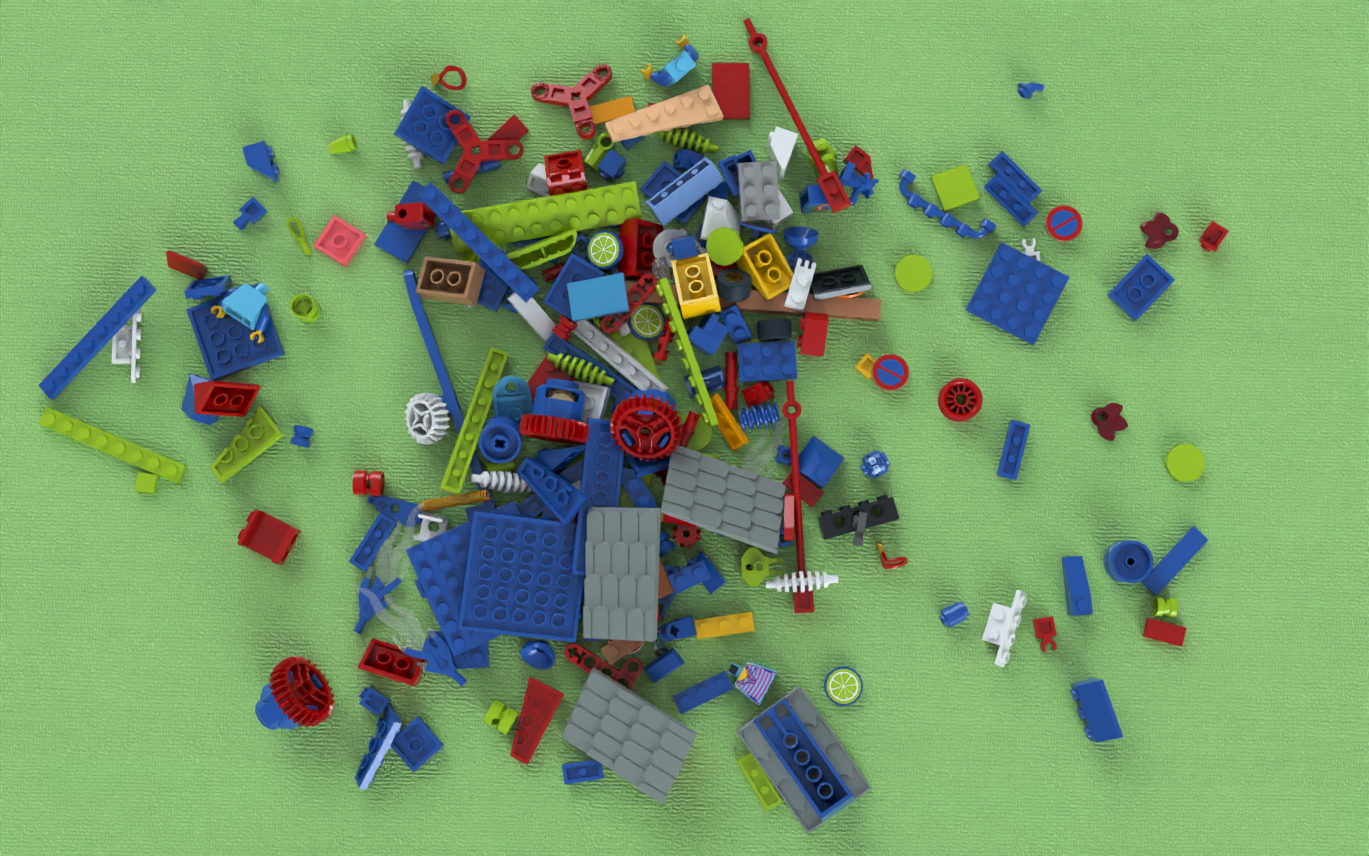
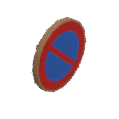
(1063, 223)
(890, 372)

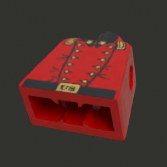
(412, 216)

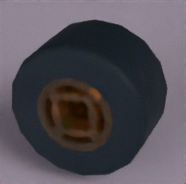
(733, 285)
(774, 329)

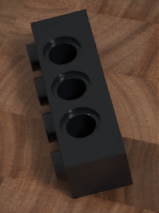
(888, 514)

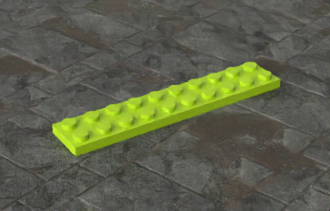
(554, 214)

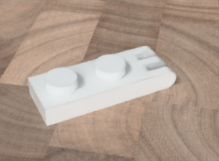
(800, 285)

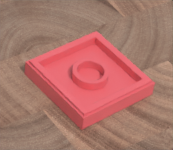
(340, 241)

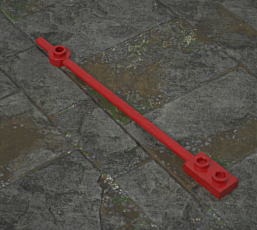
(827, 182)
(802, 601)

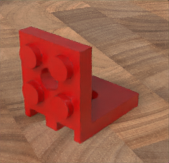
(565, 172)

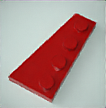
(536, 713)

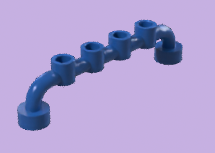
(946, 219)

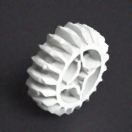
(427, 418)

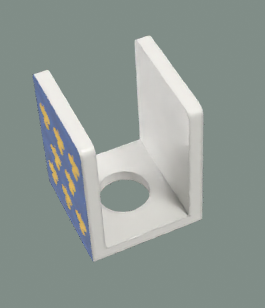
(425, 532)

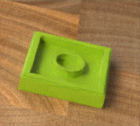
(955, 187)

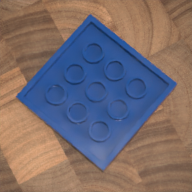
(1017, 293)
(227, 342)

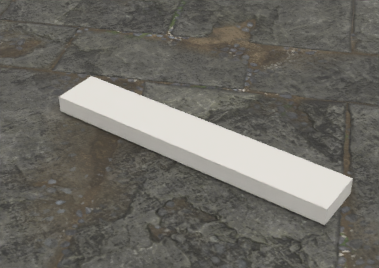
(617, 356)

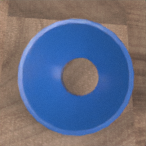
(800, 237)
(538, 654)

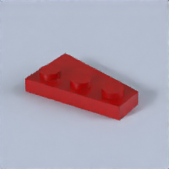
(666, 338)

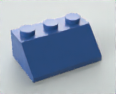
(1096, 710)

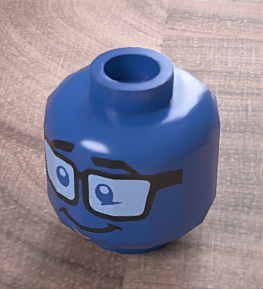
(875, 464)

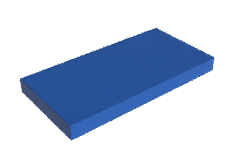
(399, 241)

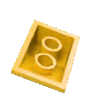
(766, 266)
(695, 286)

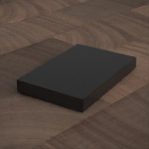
(839, 282)

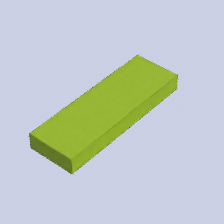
(759, 781)

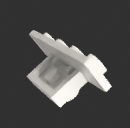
(125, 346)
(1002, 626)

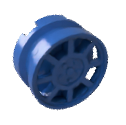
(793, 257)

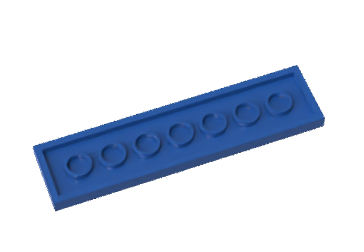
(599, 481)

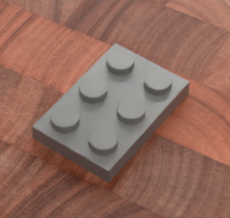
(758, 190)

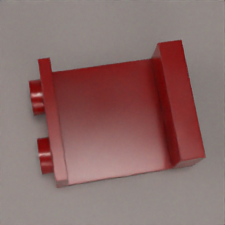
(268, 536)

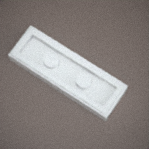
(533, 315)

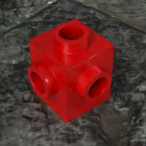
(686, 542)

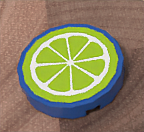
(604, 250)
(647, 322)
(843, 686)

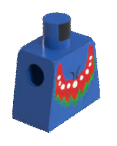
(813, 200)

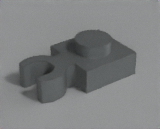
(859, 523)

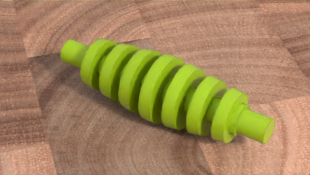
(685, 139)
(580, 369)

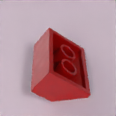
(637, 242)

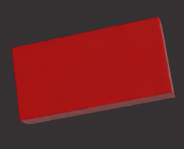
(809, 492)
(1164, 632)

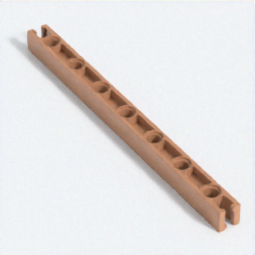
(835, 307)

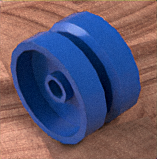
(500, 439)
(1138, 557)

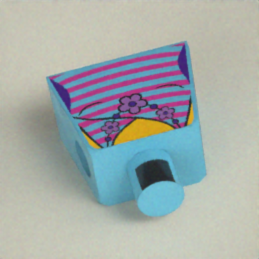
(752, 679)

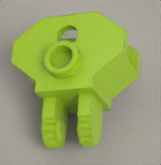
(827, 155)
(760, 566)

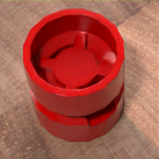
(362, 480)

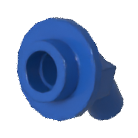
(1026, 90)

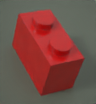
(813, 334)

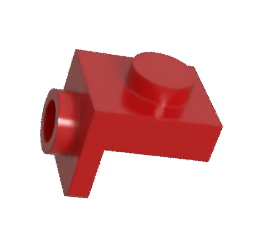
(1212, 236)
(758, 393)

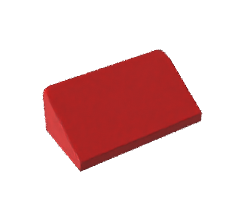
(511, 130)
(186, 265)

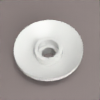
(661, 243)

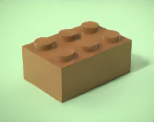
(450, 281)

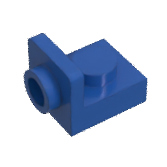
(373, 700)

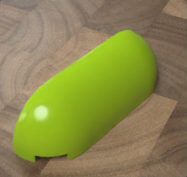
(544, 250)

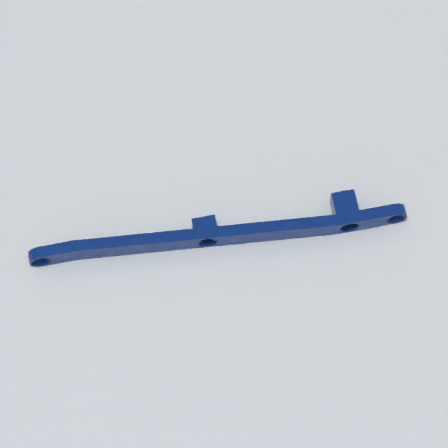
(449, 396)

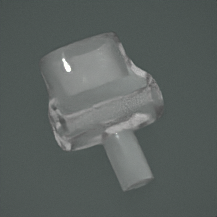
(661, 268)

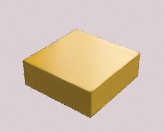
(865, 365)

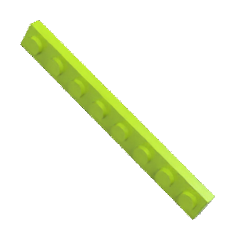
(683, 344)
(473, 421)
(112, 445)

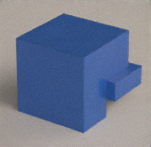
(730, 170)
(708, 334)

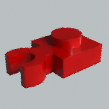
(1045, 629)

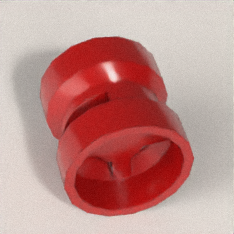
(564, 328)

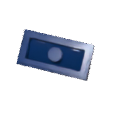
(712, 378)
(716, 579)

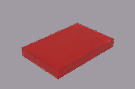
(732, 89)

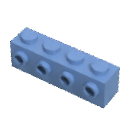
(684, 191)

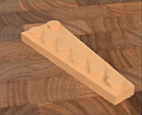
(680, 111)

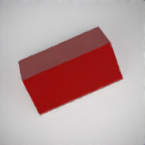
(224, 398)
(391, 663)

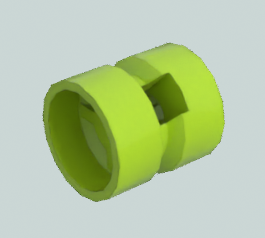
(305, 307)
(501, 717)

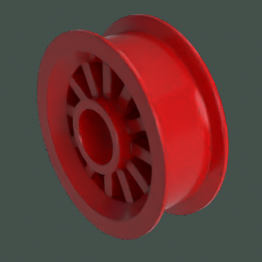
(965, 384)

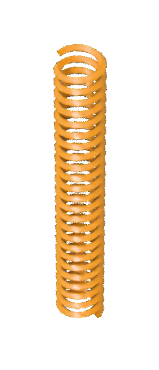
(435, 507)

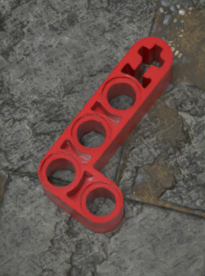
(600, 664)

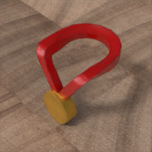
(436, 78)
(884, 559)

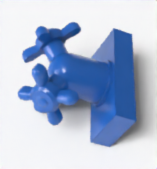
(859, 183)

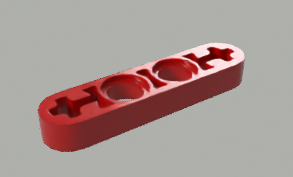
(633, 306)

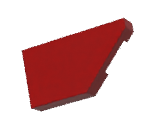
(861, 160)

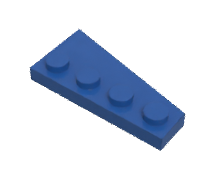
(553, 490)
(378, 746)

